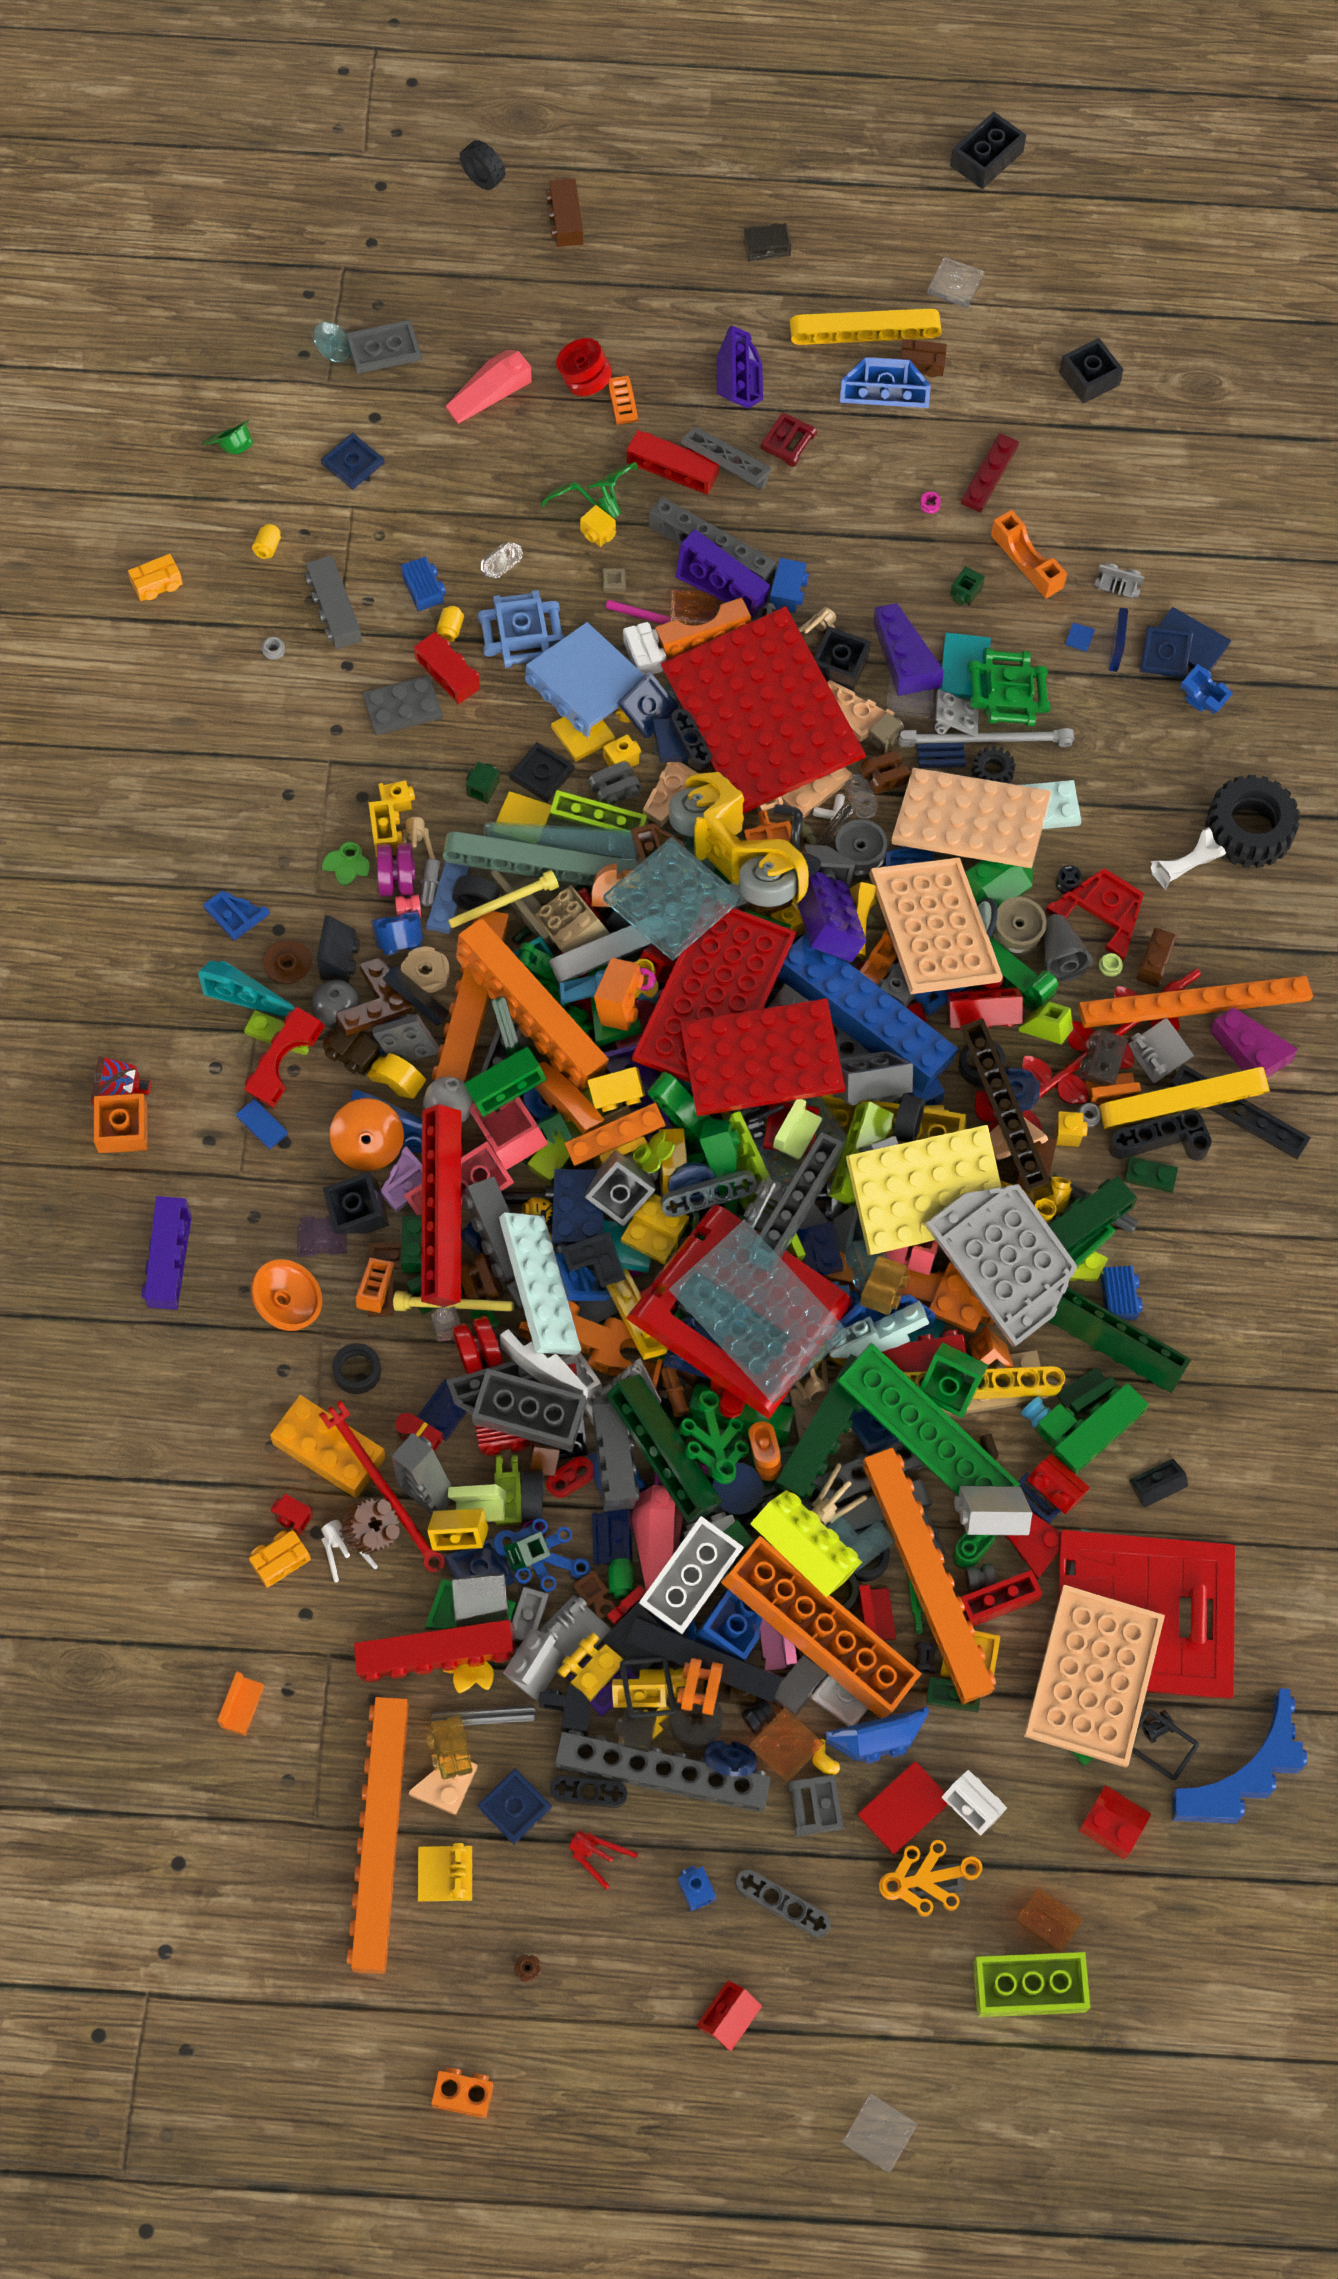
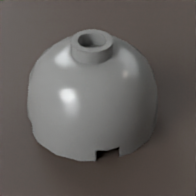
(450, 1093)

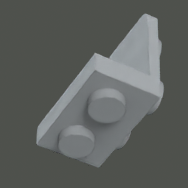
(534, 1663)

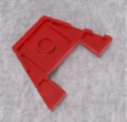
(1108, 900)

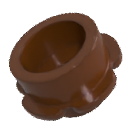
(527, 1975)

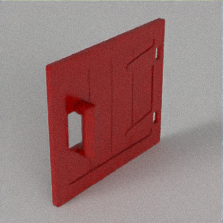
(1154, 1577)

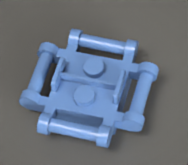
(520, 626)

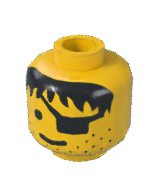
(539, 1207)

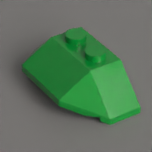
(998, 881)

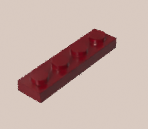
(990, 472)

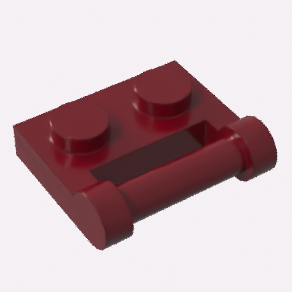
(782, 435)

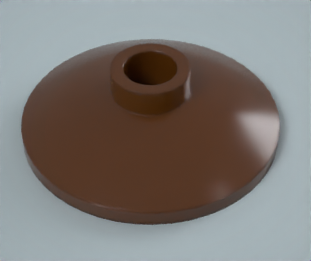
(287, 952)

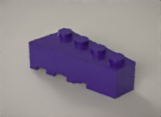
(719, 574)
(906, 654)

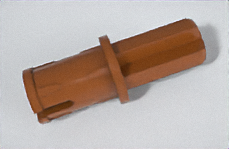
(674, 1392)

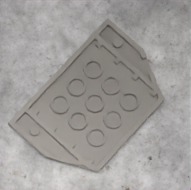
(1005, 1257)

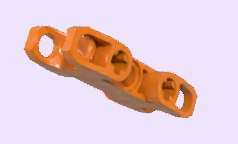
(598, 1341)

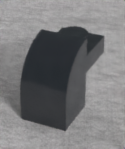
(574, 1707)

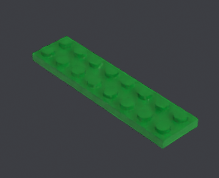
(920, 1423)

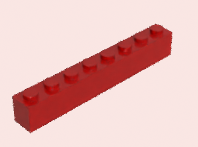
(441, 1206)

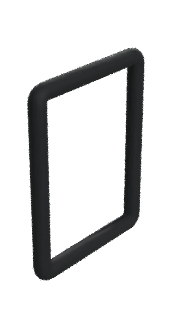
(668, 1681)
(1195, 1745)

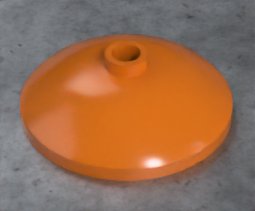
(368, 1118)
(293, 1287)

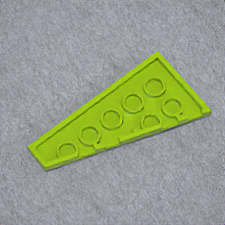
(750, 1160)

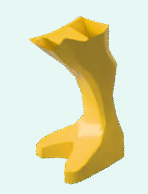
(864, 898)

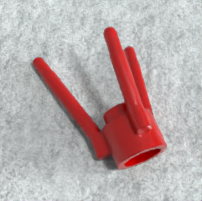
(585, 1845)

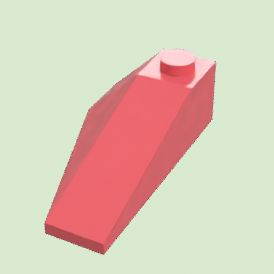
(492, 382)
(475, 1167)
(656, 1530)

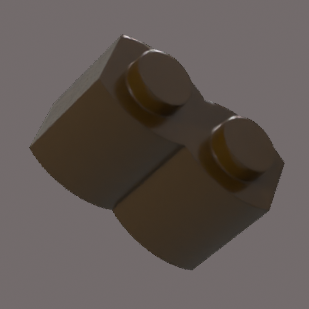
(354, 1050)

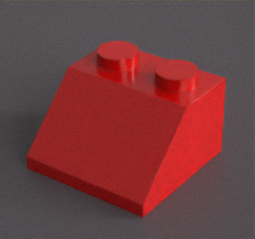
(1115, 1822)

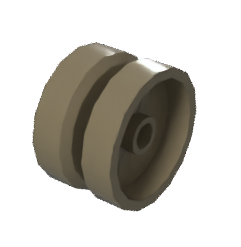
(1019, 925)

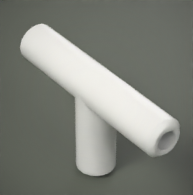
(829, 814)

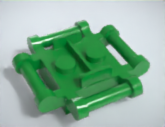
(1008, 689)

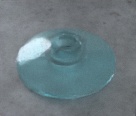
(331, 341)

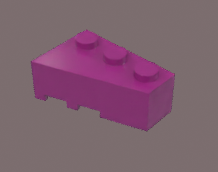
(1251, 1043)

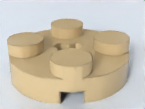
(433, 960)

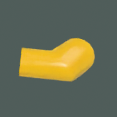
(824, 1762)

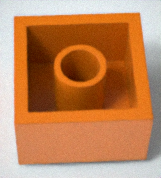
(120, 1123)

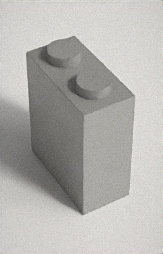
(993, 1510)

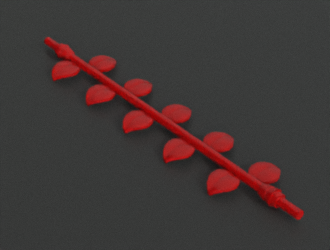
(1070, 1086)

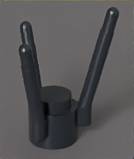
(755, 1120)

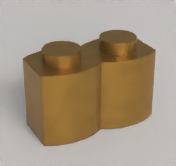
(884, 1285)

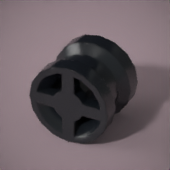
(1065, 874)

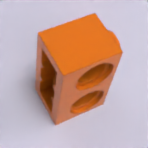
(460, 2100)

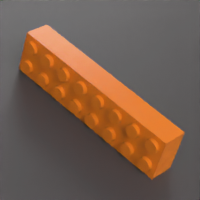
(530, 1005)
(821, 1628)

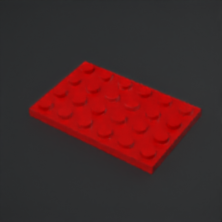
(762, 1057)

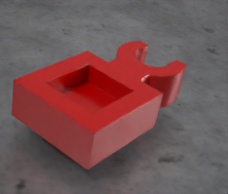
(626, 1605)

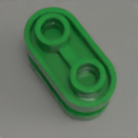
(971, 1549)

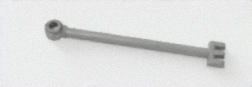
(1063, 737)

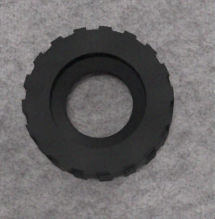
(482, 165)

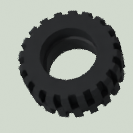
(1263, 797)

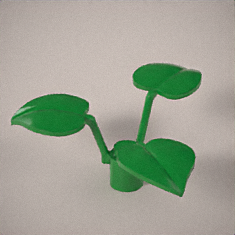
(606, 502)

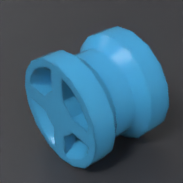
(1035, 1411)

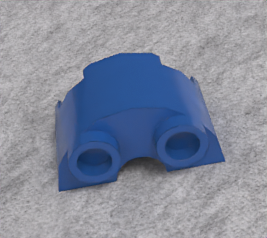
(1203, 691)
(398, 932)

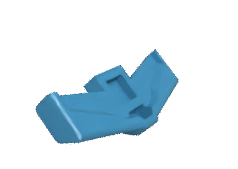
(586, 988)

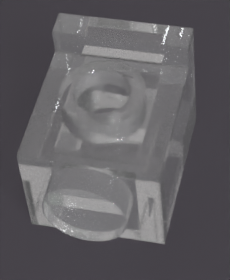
(444, 1320)

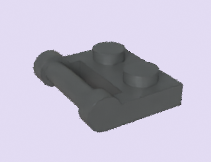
(824, 1805)

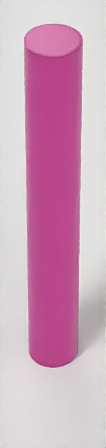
(637, 612)

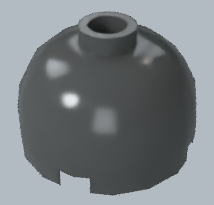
(333, 998)

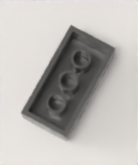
(529, 1410)

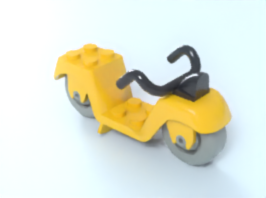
(765, 870)

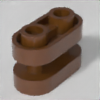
(885, 772)
(471, 1283)

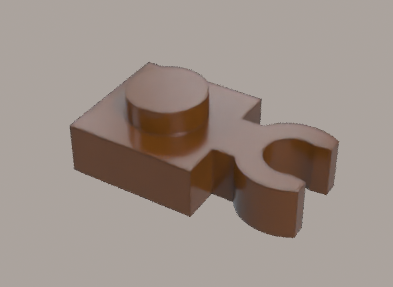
(593, 1592)

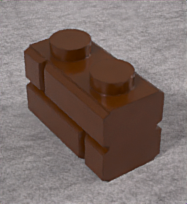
(926, 356)
(1156, 957)

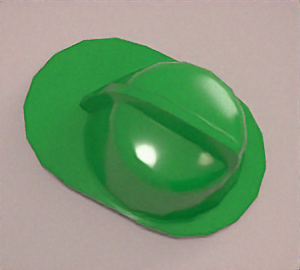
(232, 440)

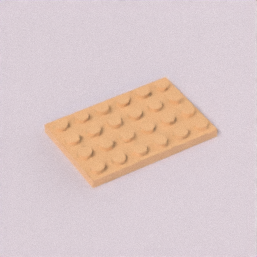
(971, 817)
(935, 925)
(1094, 1676)

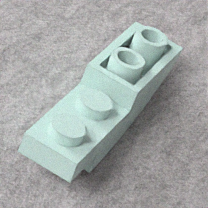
(884, 1334)

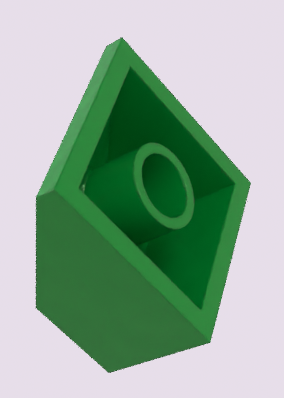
(953, 1379)

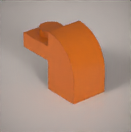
(604, 881)

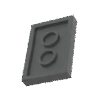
(383, 346)
(402, 705)

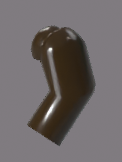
(989, 1445)

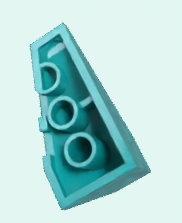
(231, 985)

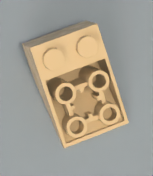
(570, 921)

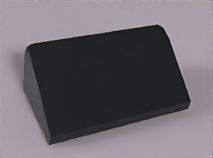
(1159, 1482)

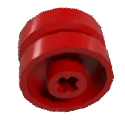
(584, 367)
(481, 1346)

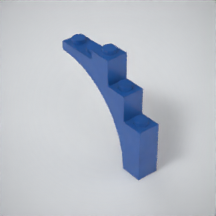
(1278, 1754)

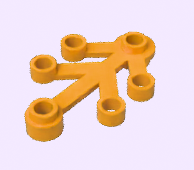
(925, 1879)

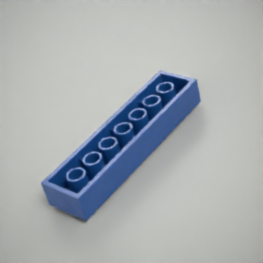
(867, 1011)

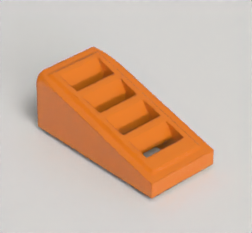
(617, 387)
(369, 1299)

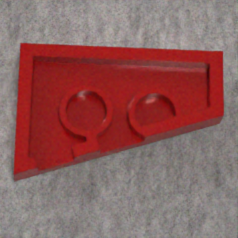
(1038, 1547)

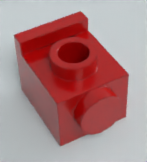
(292, 1513)

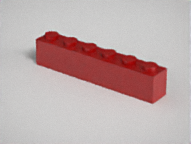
(435, 1650)

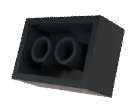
(988, 150)

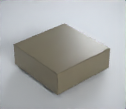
(614, 580)

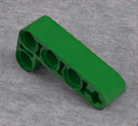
(1034, 988)
(680, 1108)

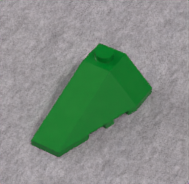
(721, 1150)

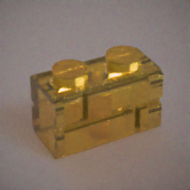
(450, 1746)

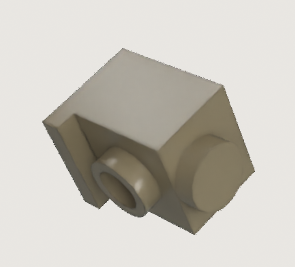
(885, 732)

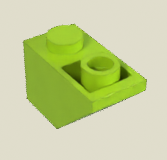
(1049, 1022)

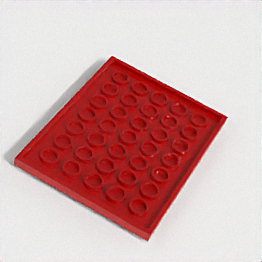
(764, 709)

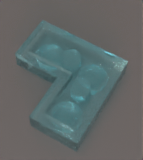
(867, 1544)

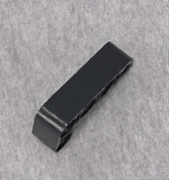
(1160, 1139)

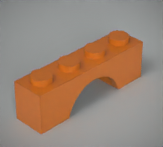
(1012, 537)
(680, 638)
(614, 1134)

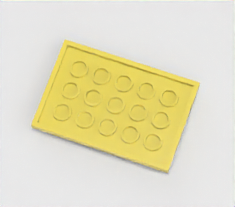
(915, 1180)

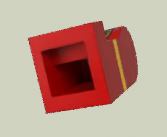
(409, 1423)

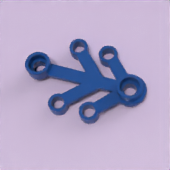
(553, 1559)

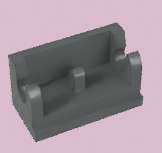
(799, 1685)

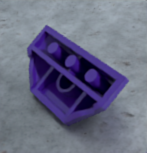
(739, 369)

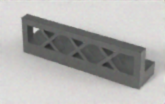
(727, 457)

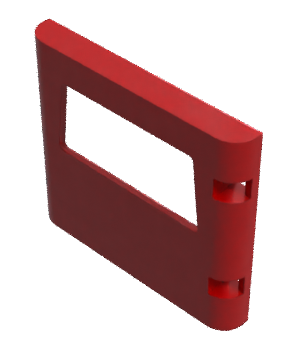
(654, 1315)

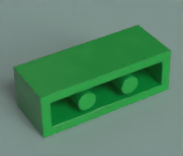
(505, 1081)

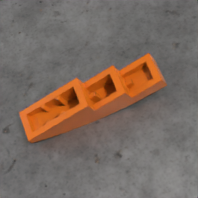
(880, 959)
(568, 1100)

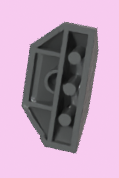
(467, 1387)

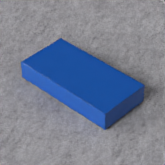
(262, 1124)

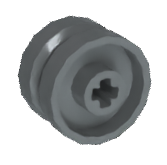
(864, 844)

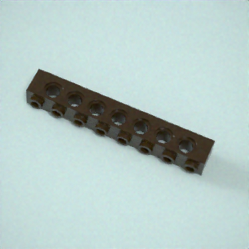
(1007, 1110)

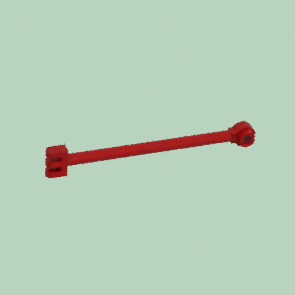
(339, 1422)

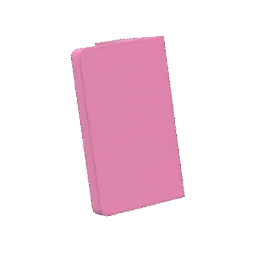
(777, 1650)

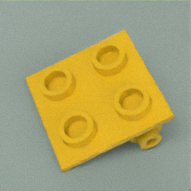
(445, 1873)

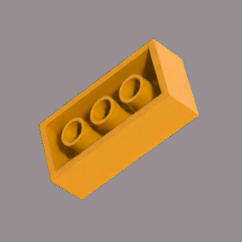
(323, 1450)

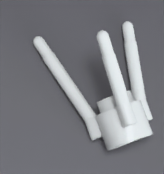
(333, 1538)

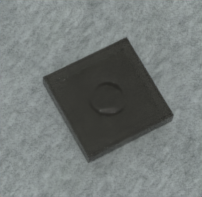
(480, 1599)

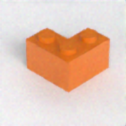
(617, 994)

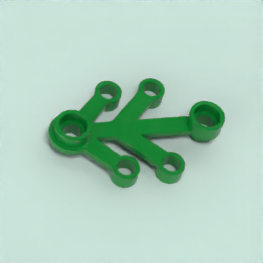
(713, 1440)

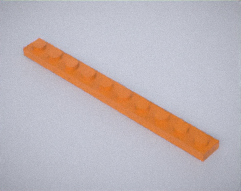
(1194, 1001)

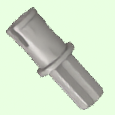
(429, 882)

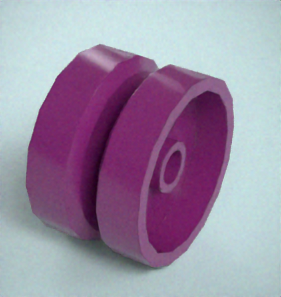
(394, 870)

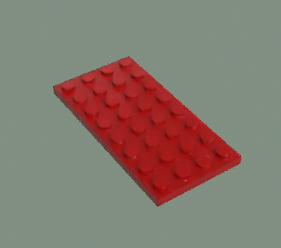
(717, 975)

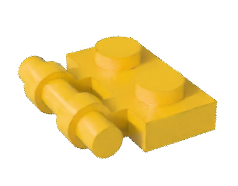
(597, 1672)

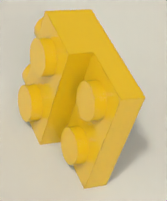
(653, 1231)

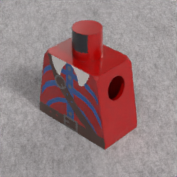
(117, 1079)

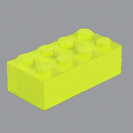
(806, 1542)

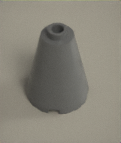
(1064, 950)

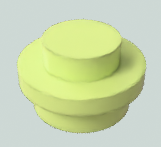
(1110, 965)

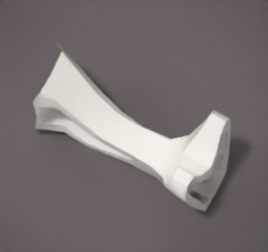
(1204, 852)

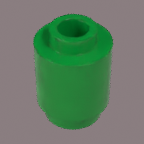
(621, 1578)

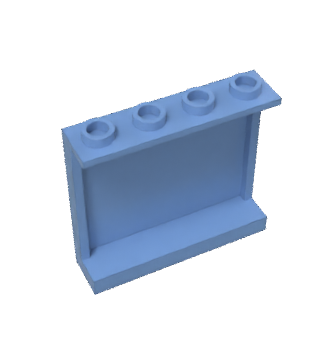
(582, 677)

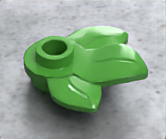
(346, 866)

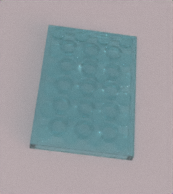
(759, 1311)

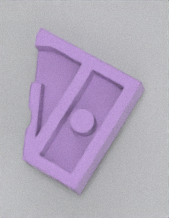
(402, 1179)

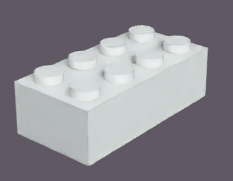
(691, 1575)

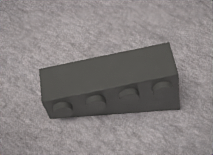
(614, 1459)
(421, 1474)

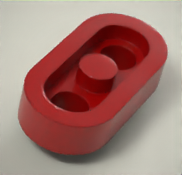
(569, 1475)

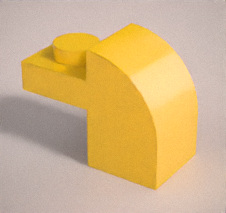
(398, 1075)

